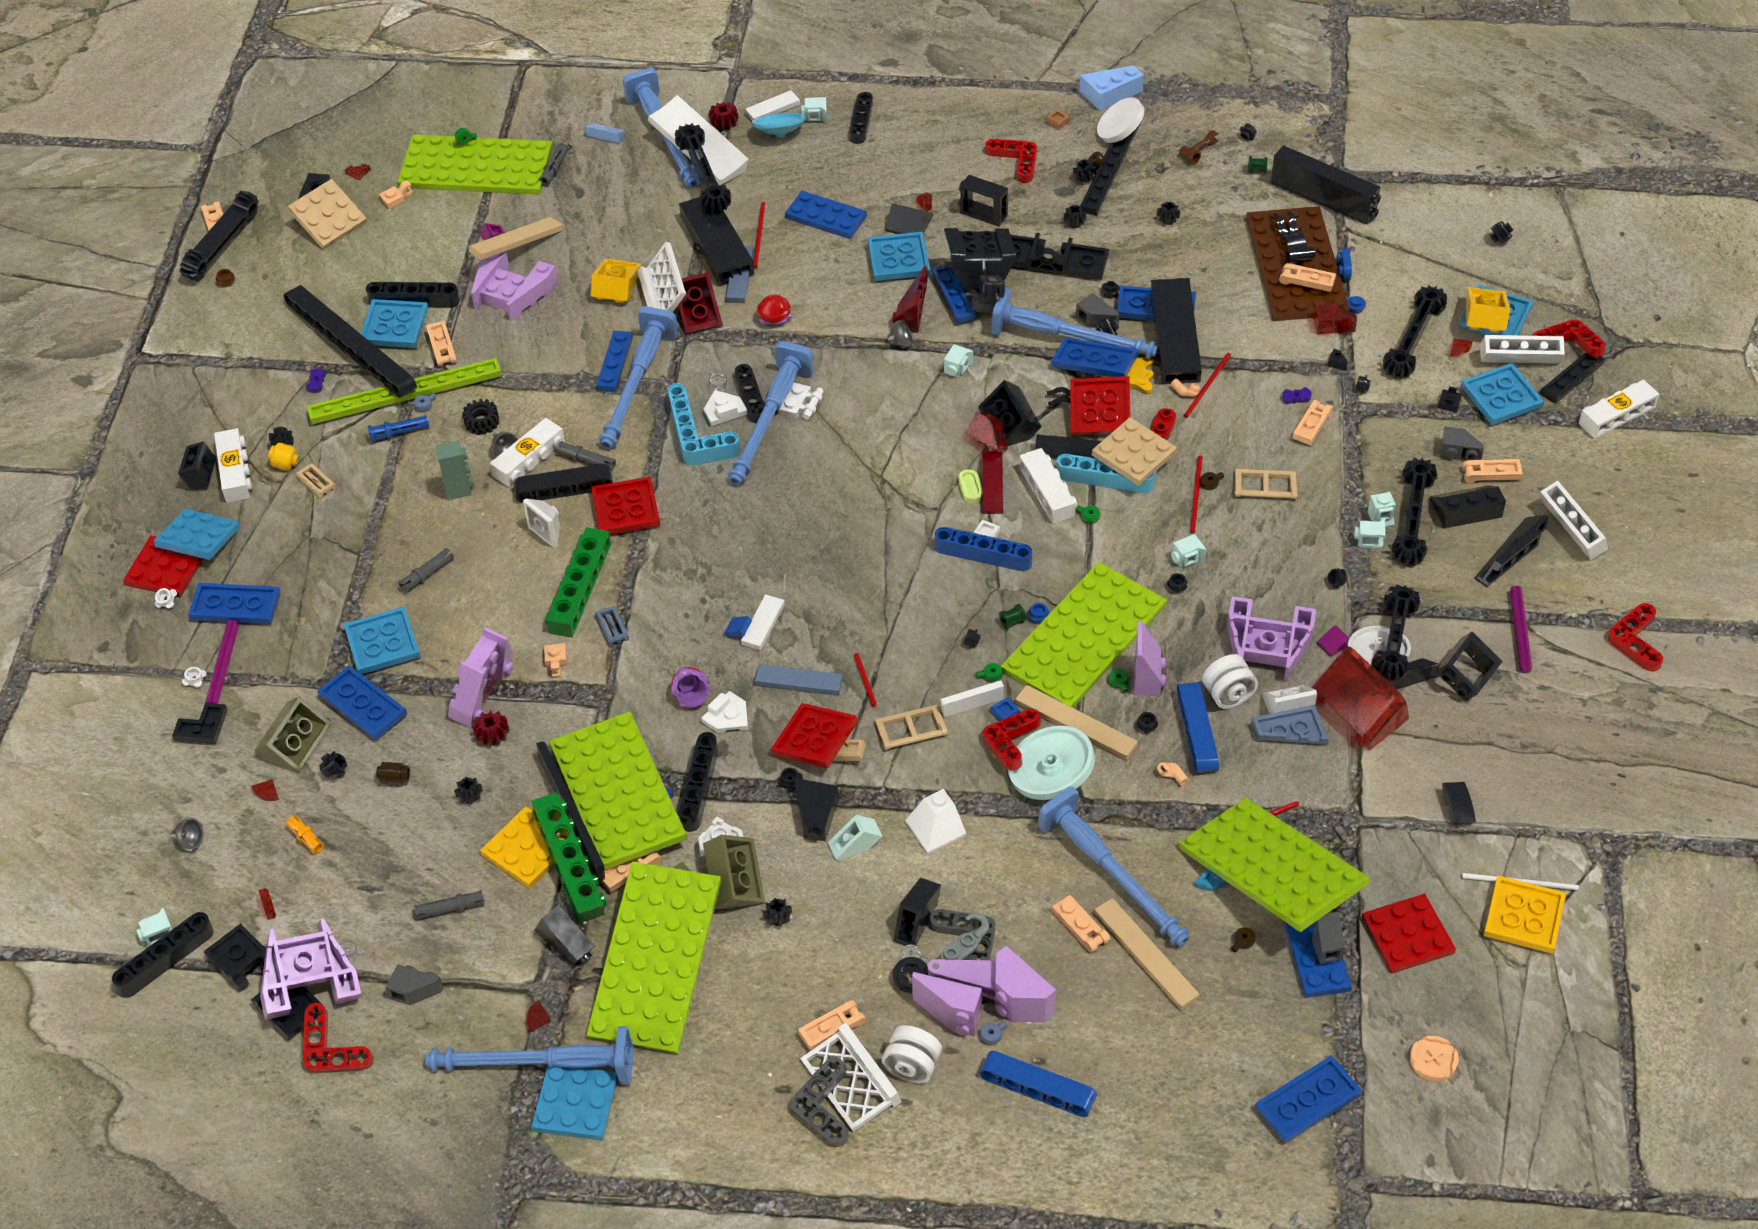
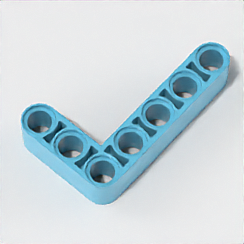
(698, 449)
(1096, 473)

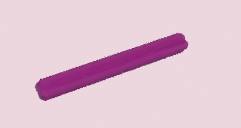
(1521, 631)
(222, 662)

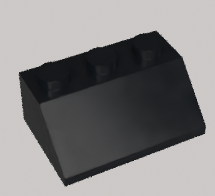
(1014, 411)
(1469, 505)

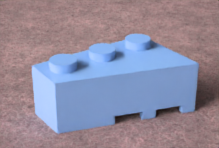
(1111, 86)

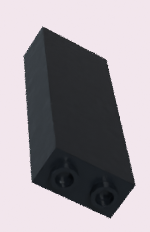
(1325, 185)
(715, 240)
(1175, 330)

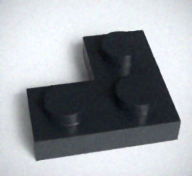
(202, 730)

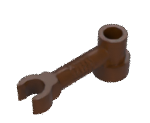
(1193, 154)

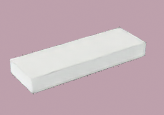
(773, 106)
(763, 622)
(972, 698)

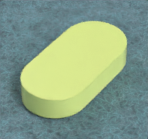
(970, 486)

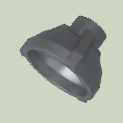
(900, 334)
(508, 440)
(188, 833)

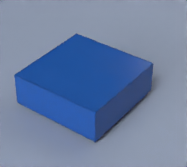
(738, 626)
(1004, 709)

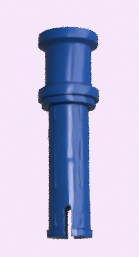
(388, 430)

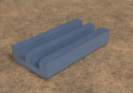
(616, 638)

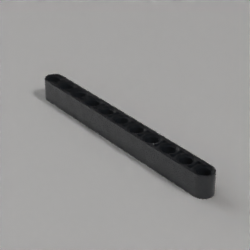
(350, 341)

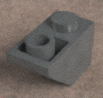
(1093, 310)
(1460, 445)
(1328, 938)
(411, 985)

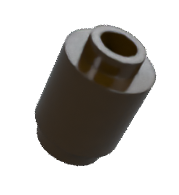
(393, 773)

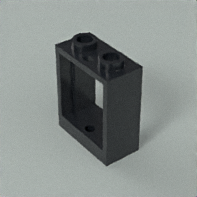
(993, 215)
(1480, 654)

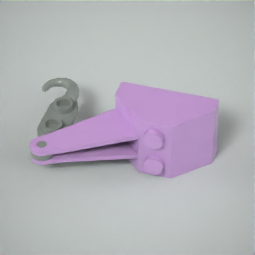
(1009, 981)

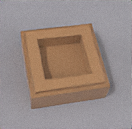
(1057, 119)

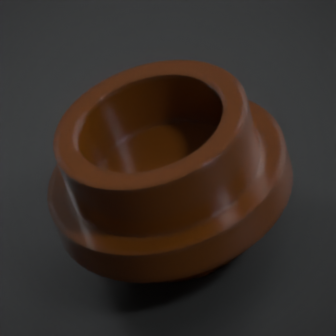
(225, 277)

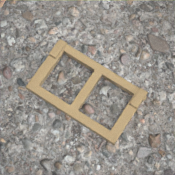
(1265, 474)
(907, 716)

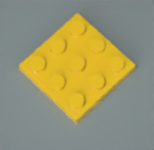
(520, 849)
(1525, 914)

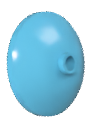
(779, 123)

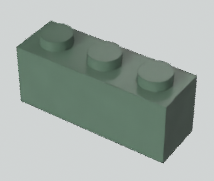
(454, 469)

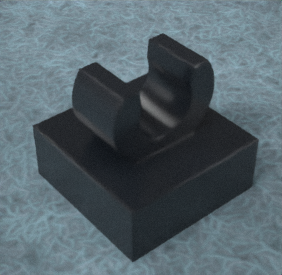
(1450, 399)

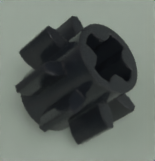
(1084, 170)
(1168, 213)
(1074, 216)
(1501, 232)
(1107, 326)
(281, 435)
(333, 765)
(468, 790)
(777, 912)

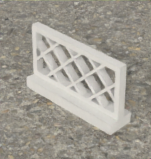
(654, 288)
(869, 1070)

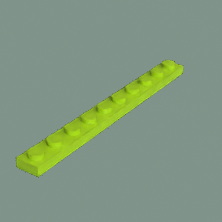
(425, 386)

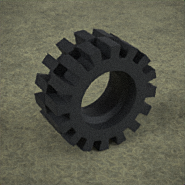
(483, 424)

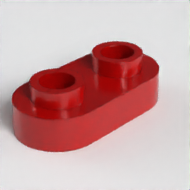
(1164, 423)

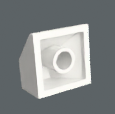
(543, 520)
(936, 822)

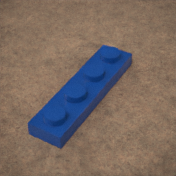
(953, 294)
(614, 361)

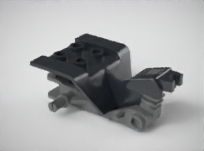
(981, 263)

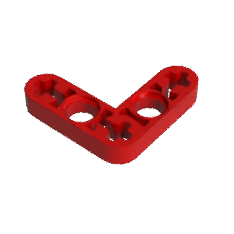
(1020, 152)
(1578, 333)
(1630, 637)
(1030, 720)
(320, 1049)

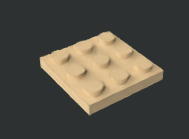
(327, 213)
(1134, 451)

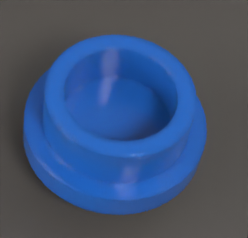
(1356, 304)
(1038, 612)

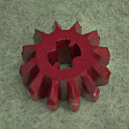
(723, 115)
(490, 728)

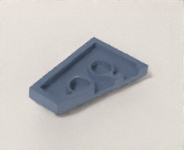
(1293, 725)

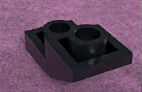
(1459, 802)

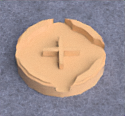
(1434, 1058)

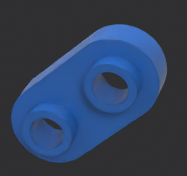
(1345, 266)

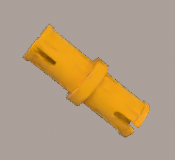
(305, 834)

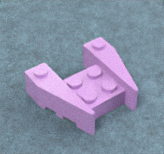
(510, 290)
(1269, 640)
(489, 657)
(305, 962)

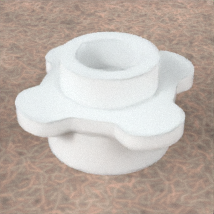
(161, 595)
(194, 677)

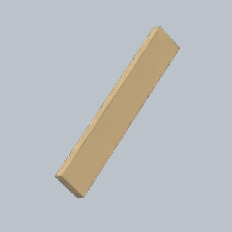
(515, 238)
(1067, 716)
(1147, 954)

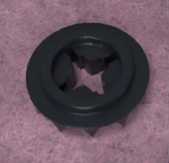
(903, 967)

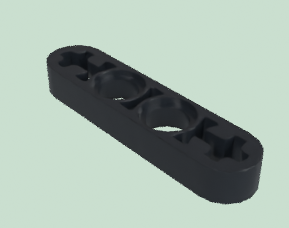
(861, 117)
(747, 394)

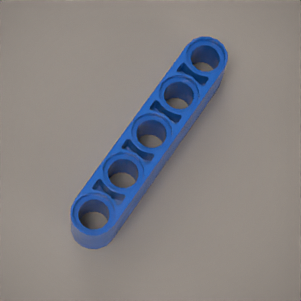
(983, 549)
(1197, 727)
(1038, 1083)

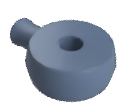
(423, 402)
(992, 1033)

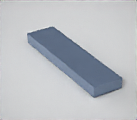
(739, 284)
(798, 679)

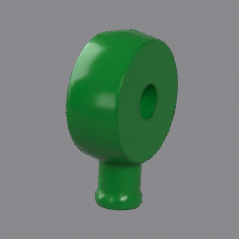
(463, 136)
(1089, 514)
(992, 672)
(1118, 679)

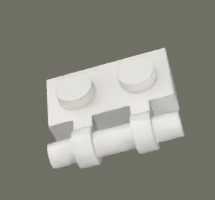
(795, 401)

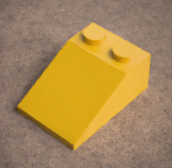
(614, 280)
(1487, 309)

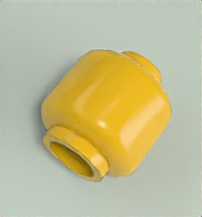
(283, 456)

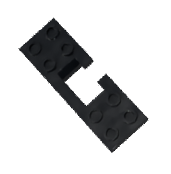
(1077, 258)
(238, 954)

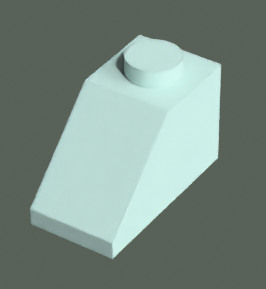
(855, 837)

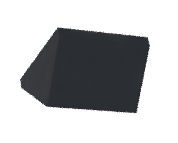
(907, 220)

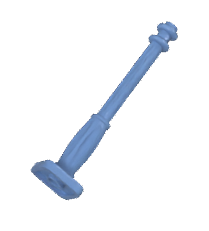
(644, 88)
(1042, 322)
(654, 325)
(791, 361)
(1061, 812)
(574, 1056)

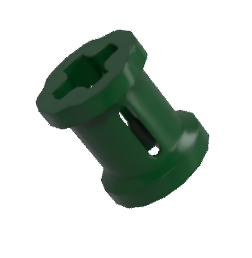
(1257, 164)
(1012, 616)

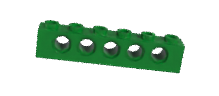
(578, 582)
(583, 907)

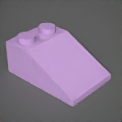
(1148, 664)
(950, 1002)

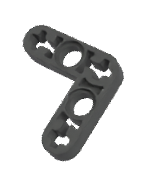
(973, 925)
(814, 1099)

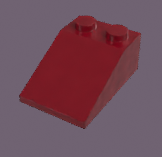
(699, 305)

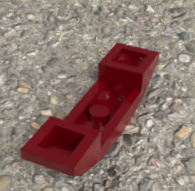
(992, 482)

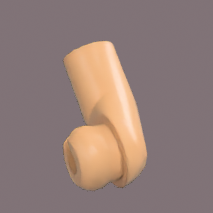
(1182, 390)
(1173, 771)

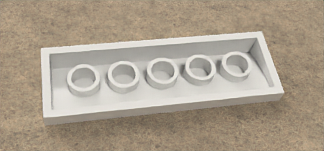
(722, 155)

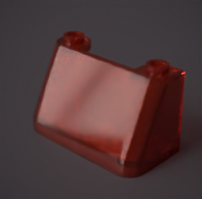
(1361, 698)

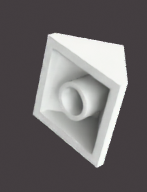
(1289, 698)

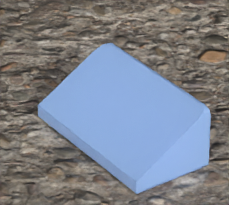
(605, 133)

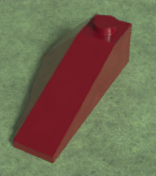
(912, 303)

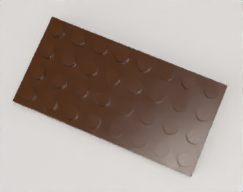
(1294, 300)

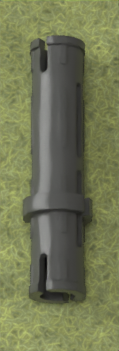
(553, 164)
(578, 453)
(419, 574)
(455, 903)

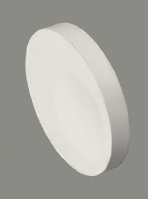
(1120, 120)
(1374, 638)

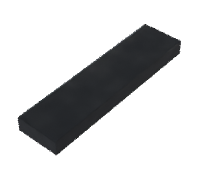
(1571, 377)

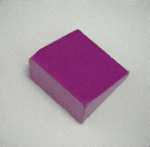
(490, 231)
(1334, 641)

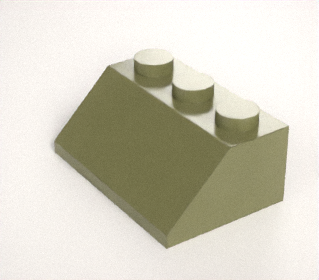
(293, 735)
(737, 864)

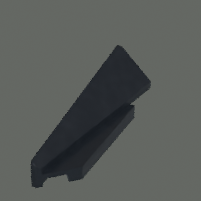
(1061, 445)
(1516, 547)
(1418, 671)

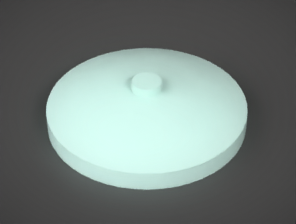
(1053, 762)

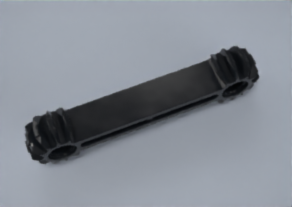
(713, 196)
(198, 259)
(1401, 362)
(1410, 548)
(1400, 602)

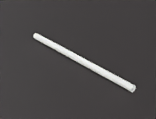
(1539, 883)

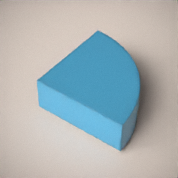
(1210, 881)

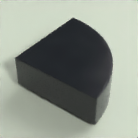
(1337, 360)

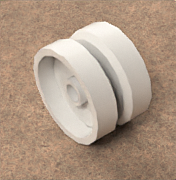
(1230, 681)
(911, 1054)

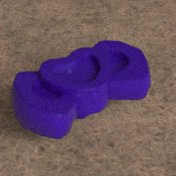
(316, 380)
(1296, 396)

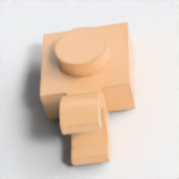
(395, 196)
(555, 656)

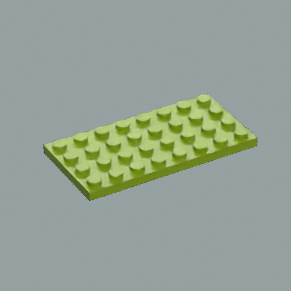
(475, 166)
(1084, 635)
(617, 790)
(1274, 864)
(655, 956)

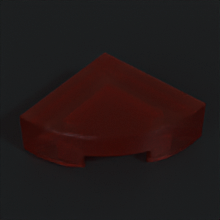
(357, 172)
(925, 201)
(1460, 346)
(265, 791)
(267, 903)
(536, 1017)

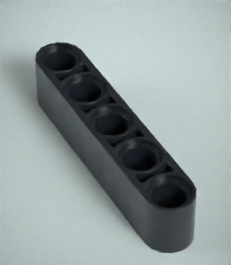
(434, 293)
(561, 482)
(700, 770)
(173, 950)

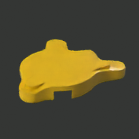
(1140, 375)

